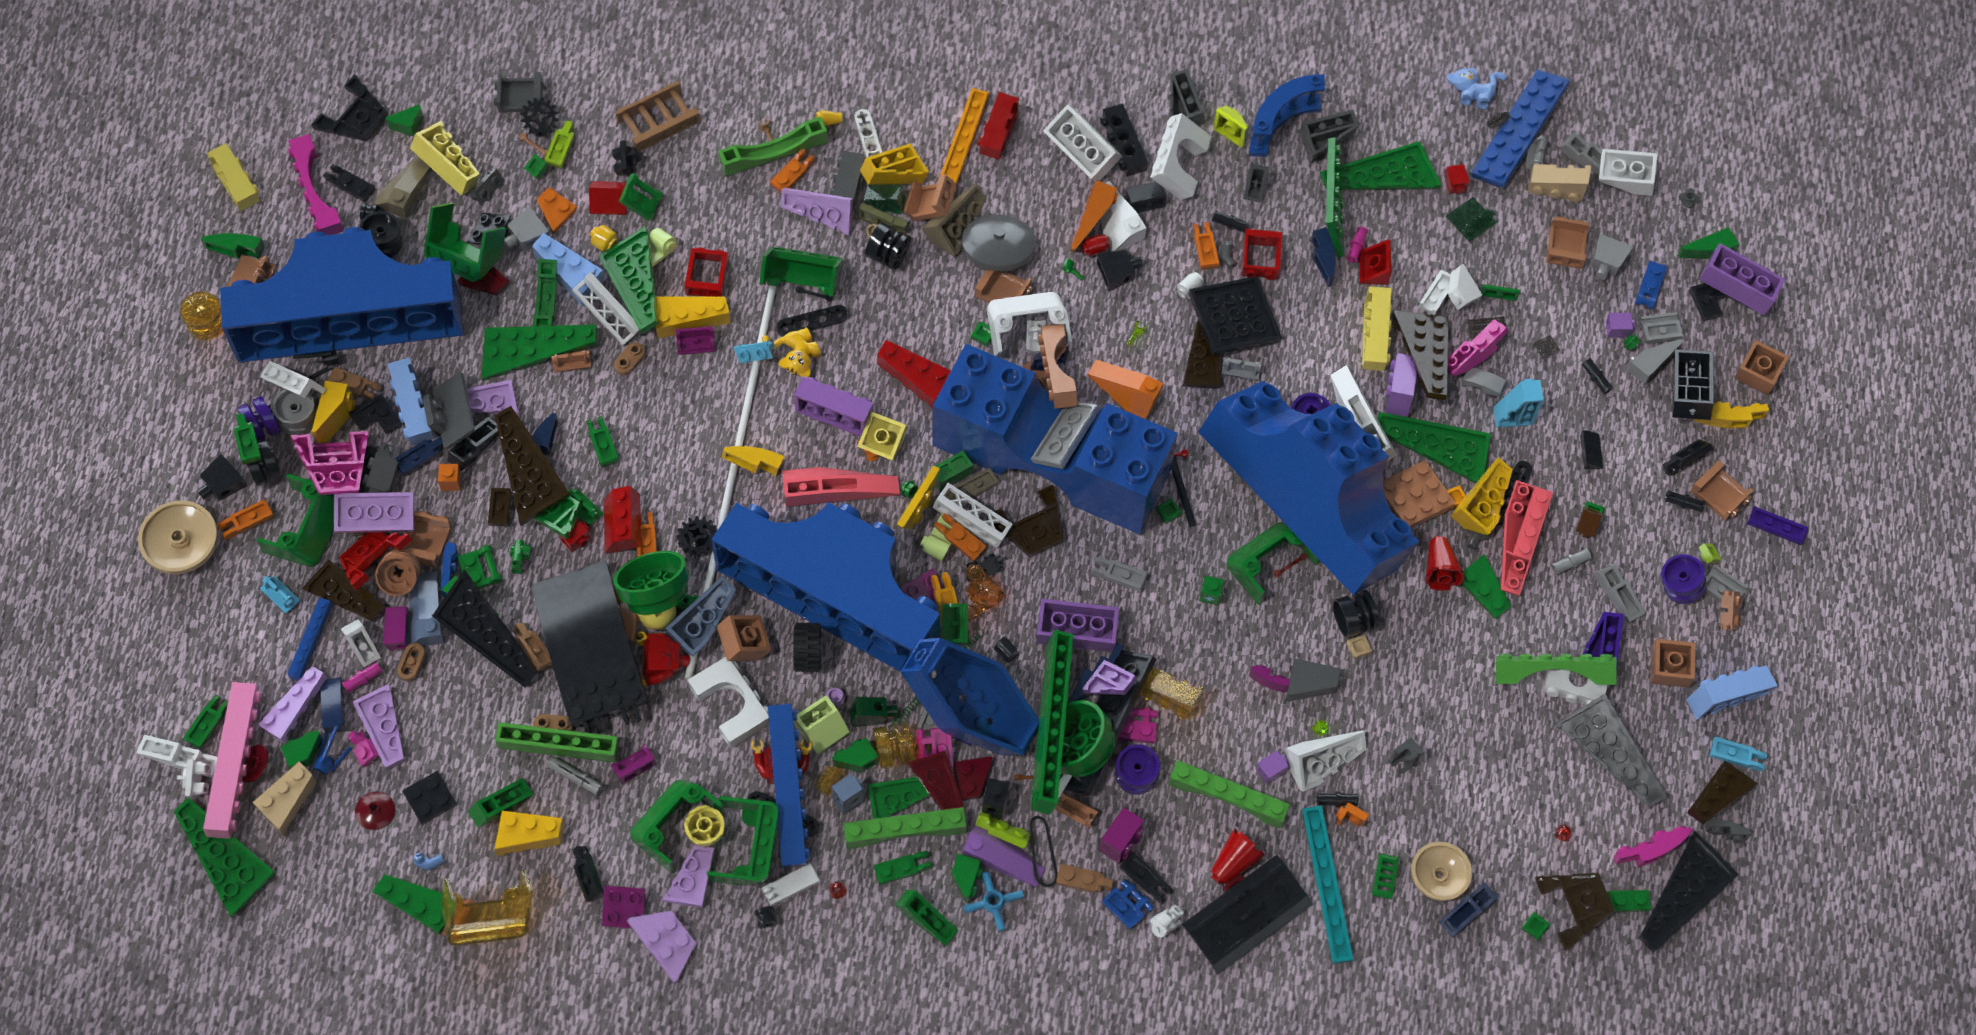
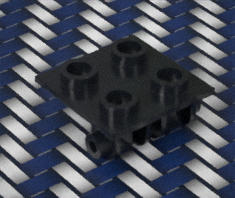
(487, 222)

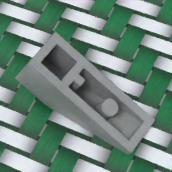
(1652, 360)

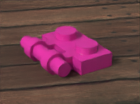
(1140, 731)
(939, 742)

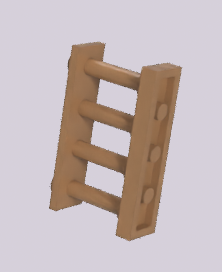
(658, 132)

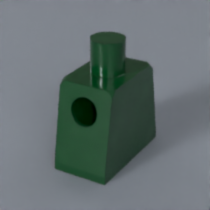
(871, 711)

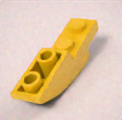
(1736, 417)

